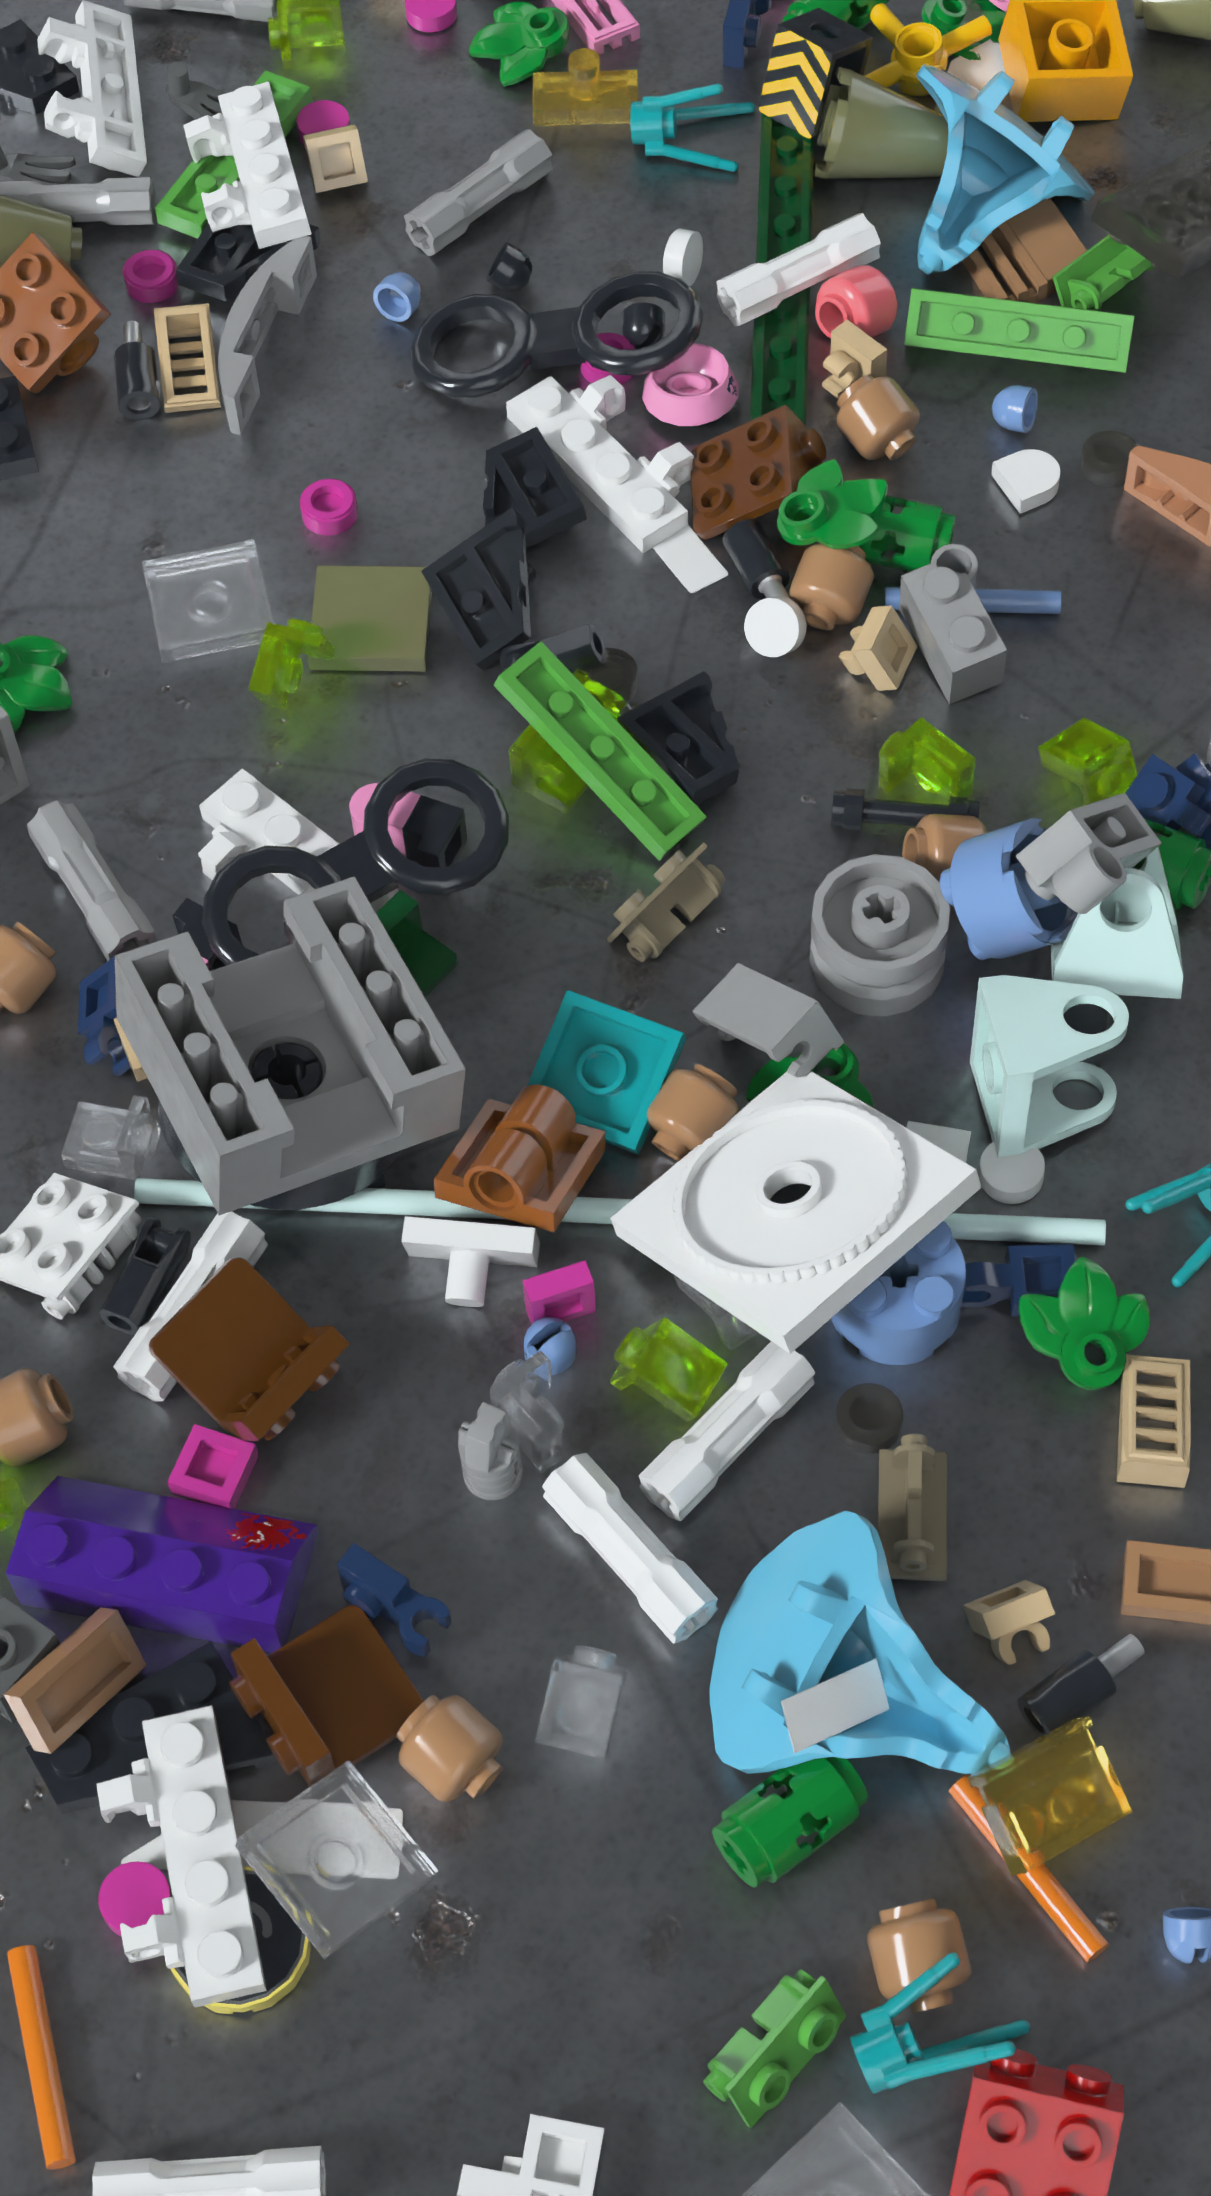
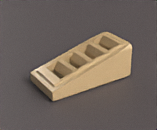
(179, 323)
(1154, 1465)

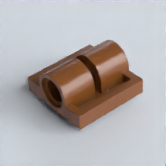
(45, 315)
(522, 1159)

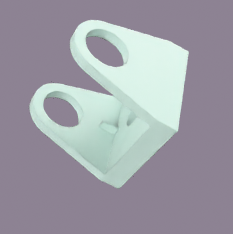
(1126, 939)
(1028, 1049)

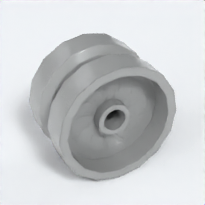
(879, 935)

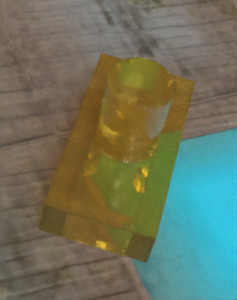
(584, 93)

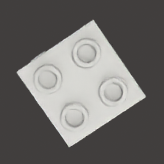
(60, 1239)

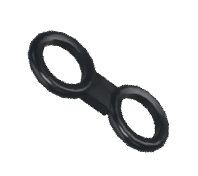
(556, 335)
(369, 854)

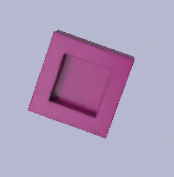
(560, 1293)
(213, 1467)

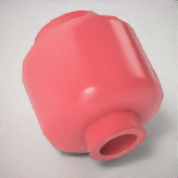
(859, 296)

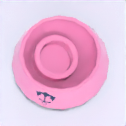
(692, 388)

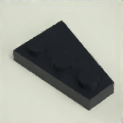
(115, 1733)

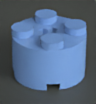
(995, 899)
(910, 1304)

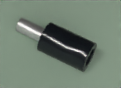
(136, 375)
(756, 559)
(1077, 1686)

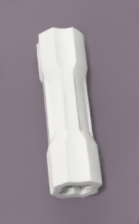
(765, 285)
(224, 1239)
(694, 1462)
(662, 1583)
(268, 2173)

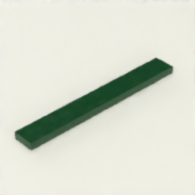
(782, 225)

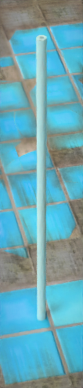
(602, 1209)

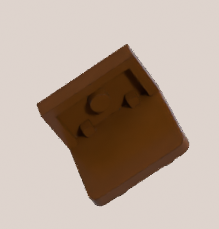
(751, 470)
(246, 1352)
(326, 1694)

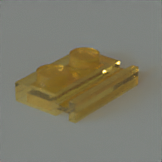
(1050, 1796)

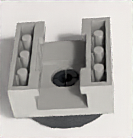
(309, 1018)

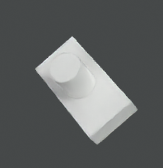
(469, 1252)

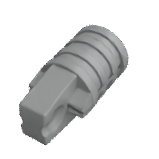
(490, 1454)

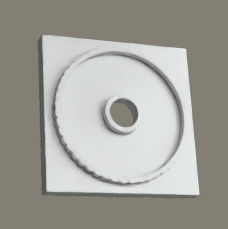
(805, 1259)

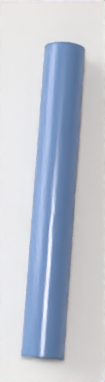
(1002, 600)

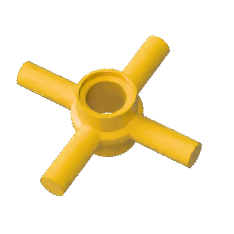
(920, 45)

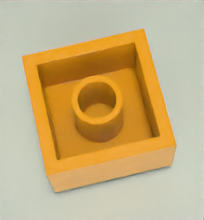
(1065, 59)

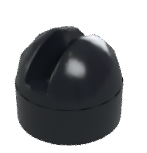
(510, 269)
(643, 324)

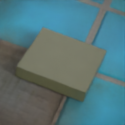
(372, 617)

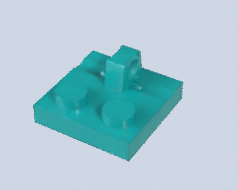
(607, 1066)

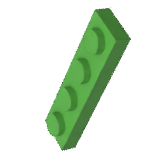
(183, 204)
(1019, 330)
(599, 750)

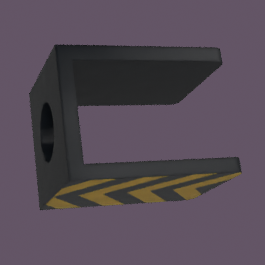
(805, 65)

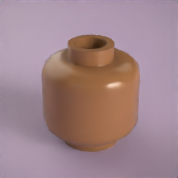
(877, 417)
(831, 585)
(937, 838)
(24, 968)
(690, 1109)
(32, 1416)
(450, 1748)
(913, 1941)

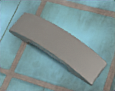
(276, 286)

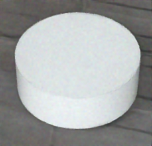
(683, 255)
(775, 626)
(1011, 1177)

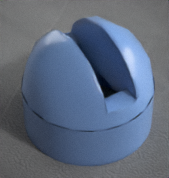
(397, 296)
(1016, 408)
(559, 1349)
(1188, 1931)

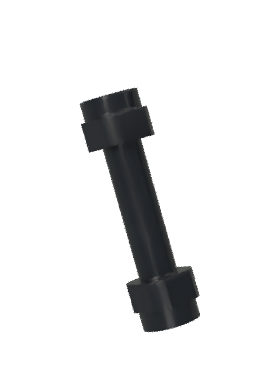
(852, 809)

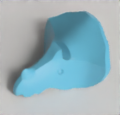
(990, 169)
(812, 1615)

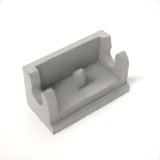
(769, 1018)

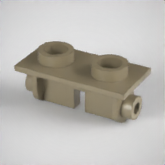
(649, 920)
(913, 1509)

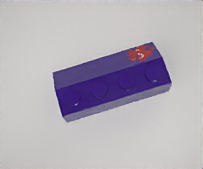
(162, 1562)

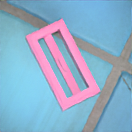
(605, 33)

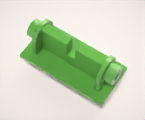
(1098, 274)
(757, 2073)

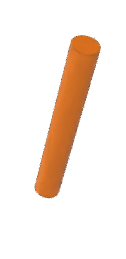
(1039, 1882)
(41, 2057)

